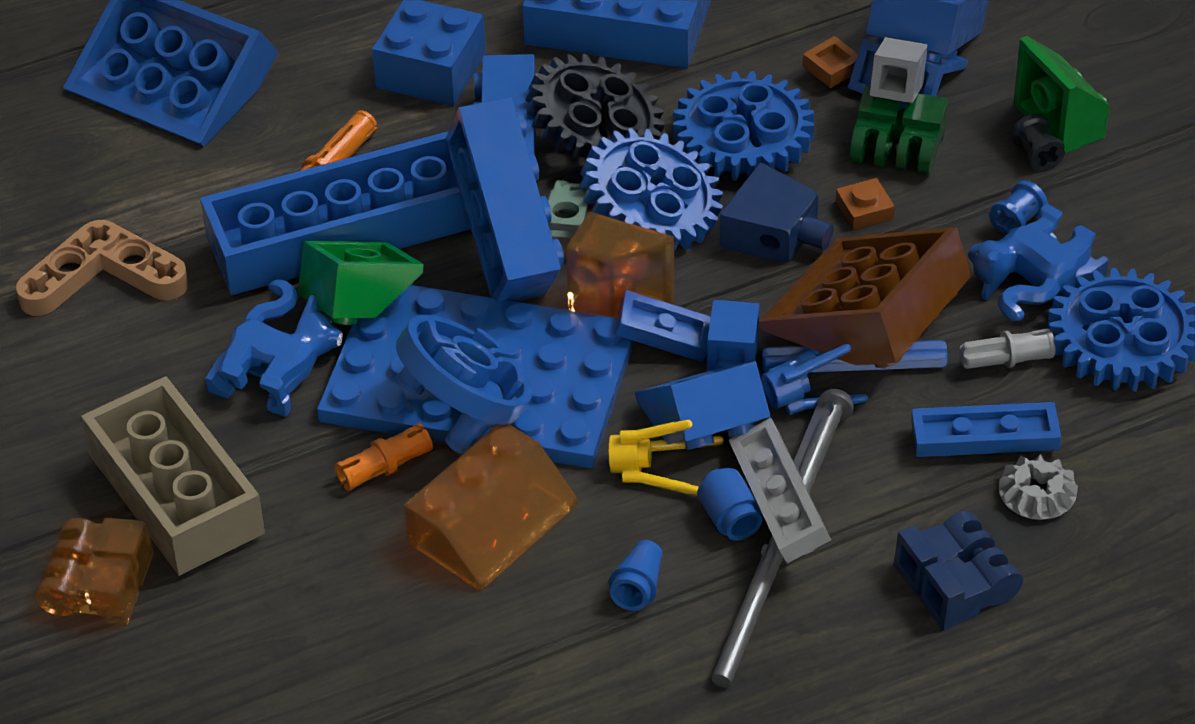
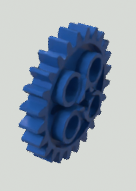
(767, 112)
(652, 186)
(1123, 329)

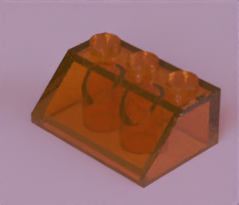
(488, 506)

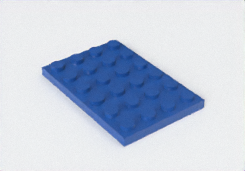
(565, 355)

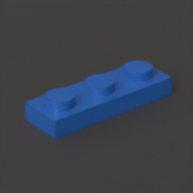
(985, 429)

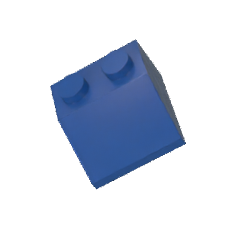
(711, 400)

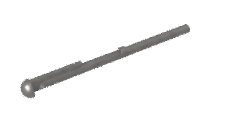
(830, 409)

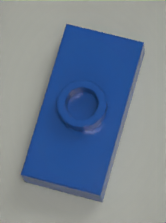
(663, 326)

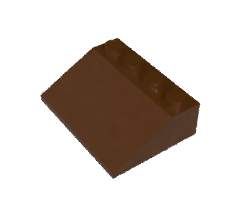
(872, 294)

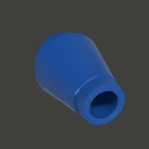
(636, 576)

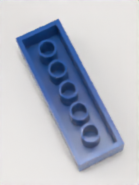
(379, 196)

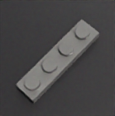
(779, 491)

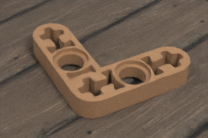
(95, 248)

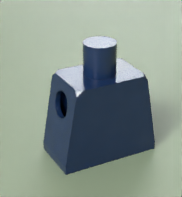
(773, 217)

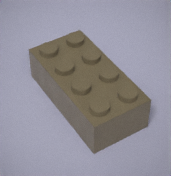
(173, 475)

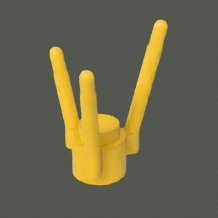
(634, 450)

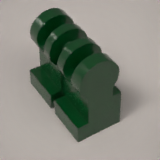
(916, 129)

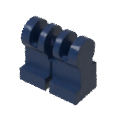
(955, 569)

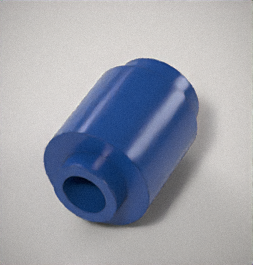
(730, 503)

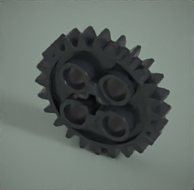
(588, 102)

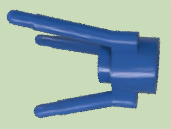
(789, 381)

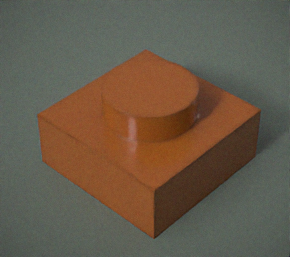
(830, 61)
(865, 204)

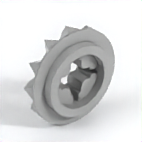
(1031, 500)

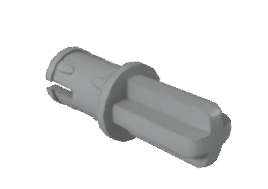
(1008, 349)

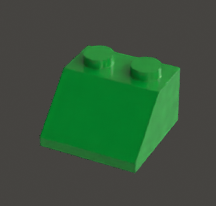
(1058, 92)
(355, 277)

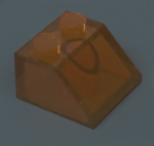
(617, 257)

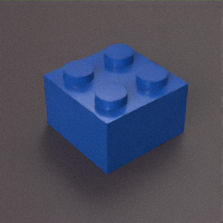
(429, 51)

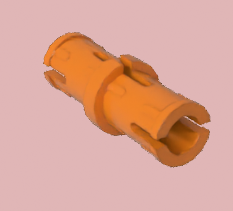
(383, 456)

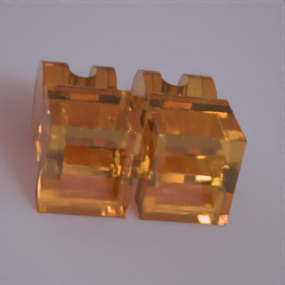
(97, 569)

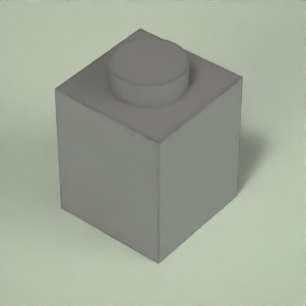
(898, 70)

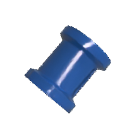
(1017, 207)

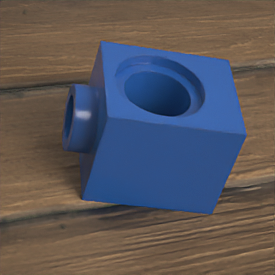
(732, 334)

